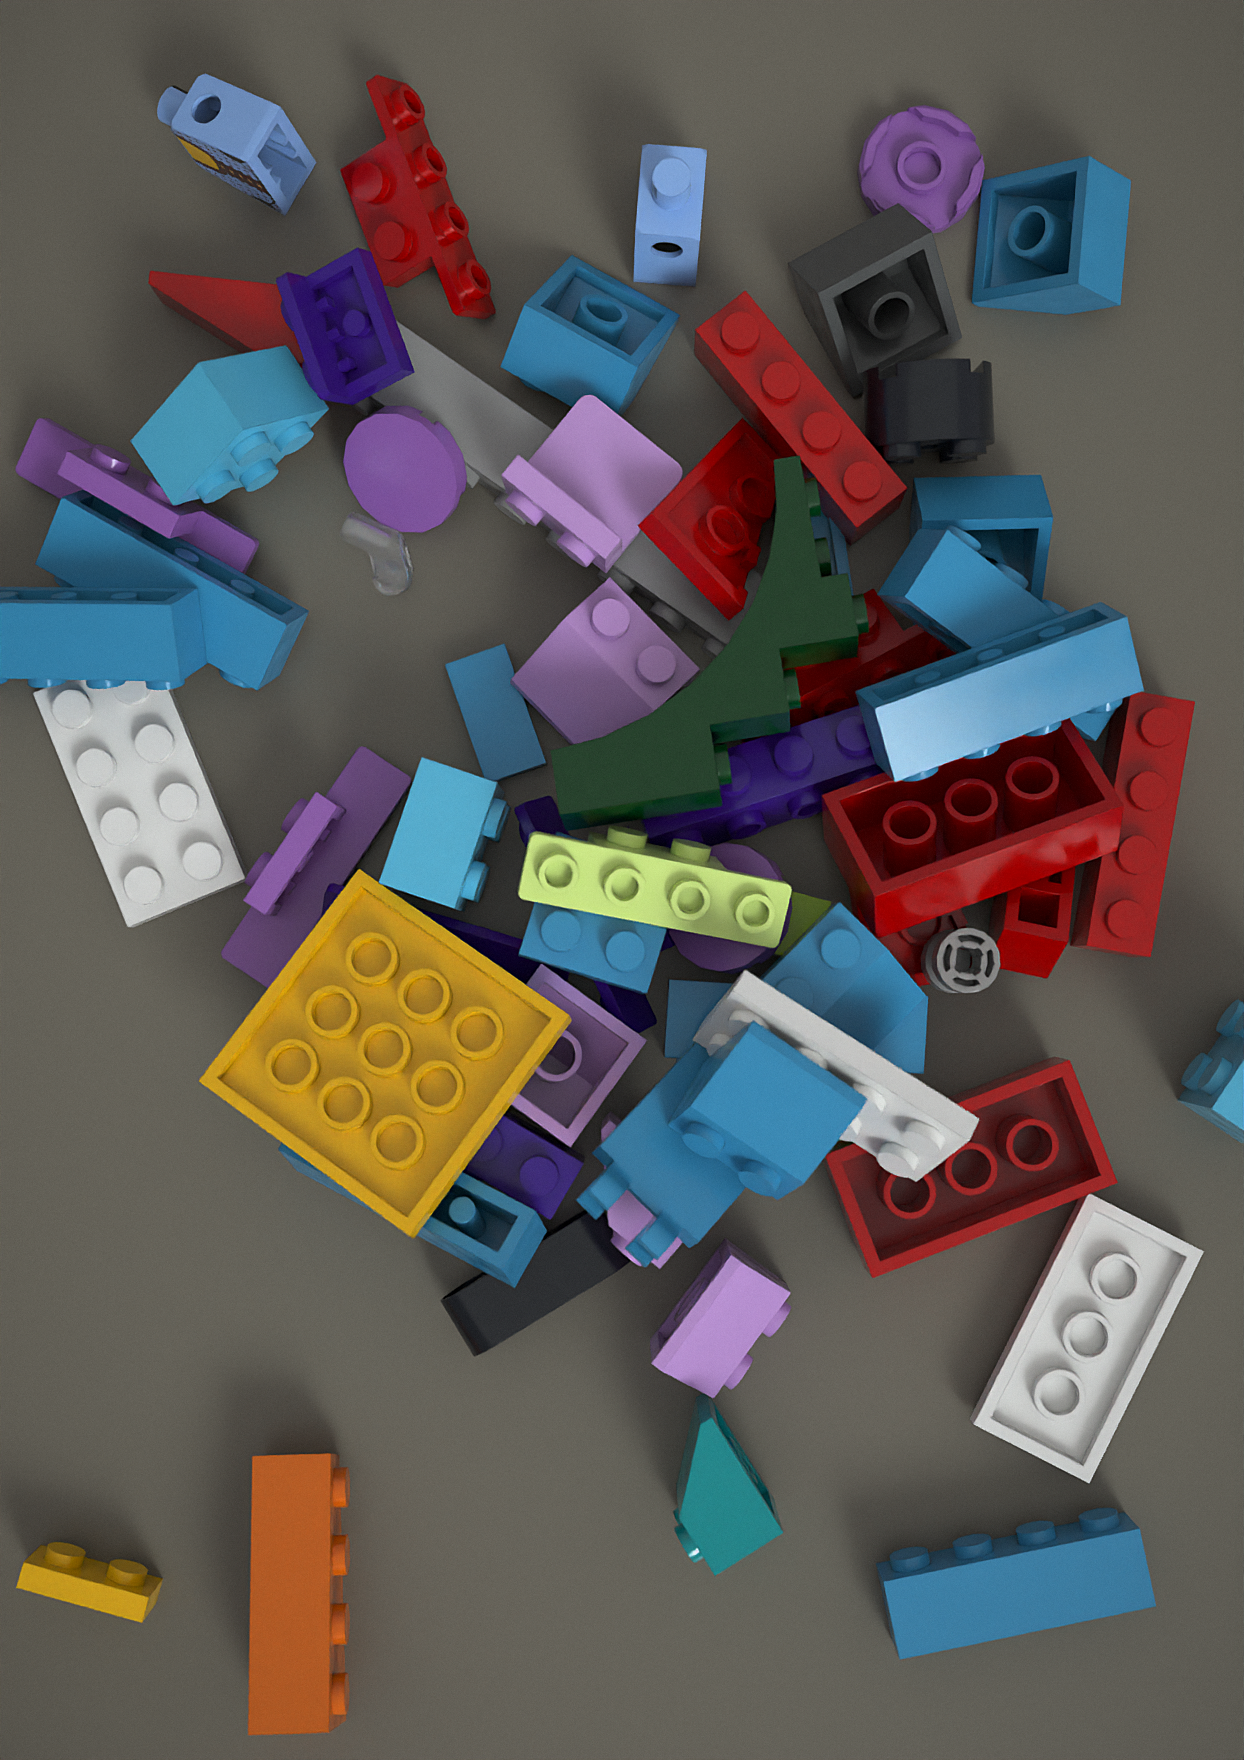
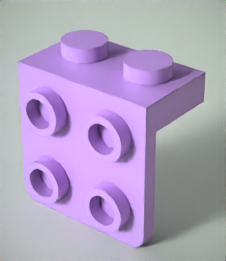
(591, 483)

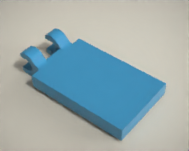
(660, 1171)

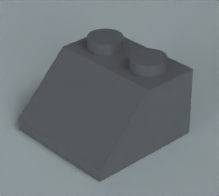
(877, 296)

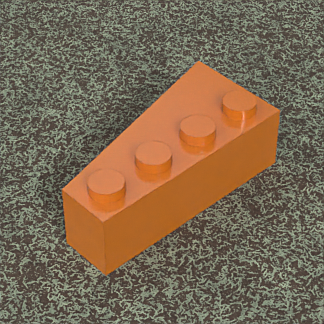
(298, 1595)

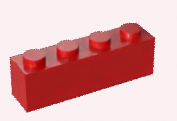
(798, 416)
(1145, 768)

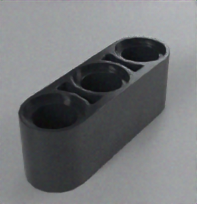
(564, 1266)

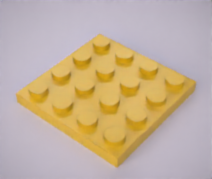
(386, 1052)

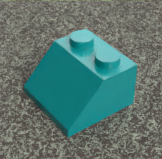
(720, 1495)

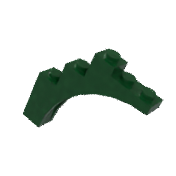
(669, 756)

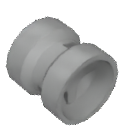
(948, 965)

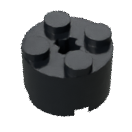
(930, 410)

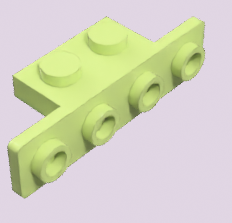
(654, 885)

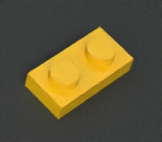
(69, 1576)

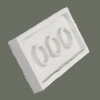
(142, 795)
(902, 1119)
(1086, 1336)

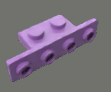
(68, 463)
(320, 848)

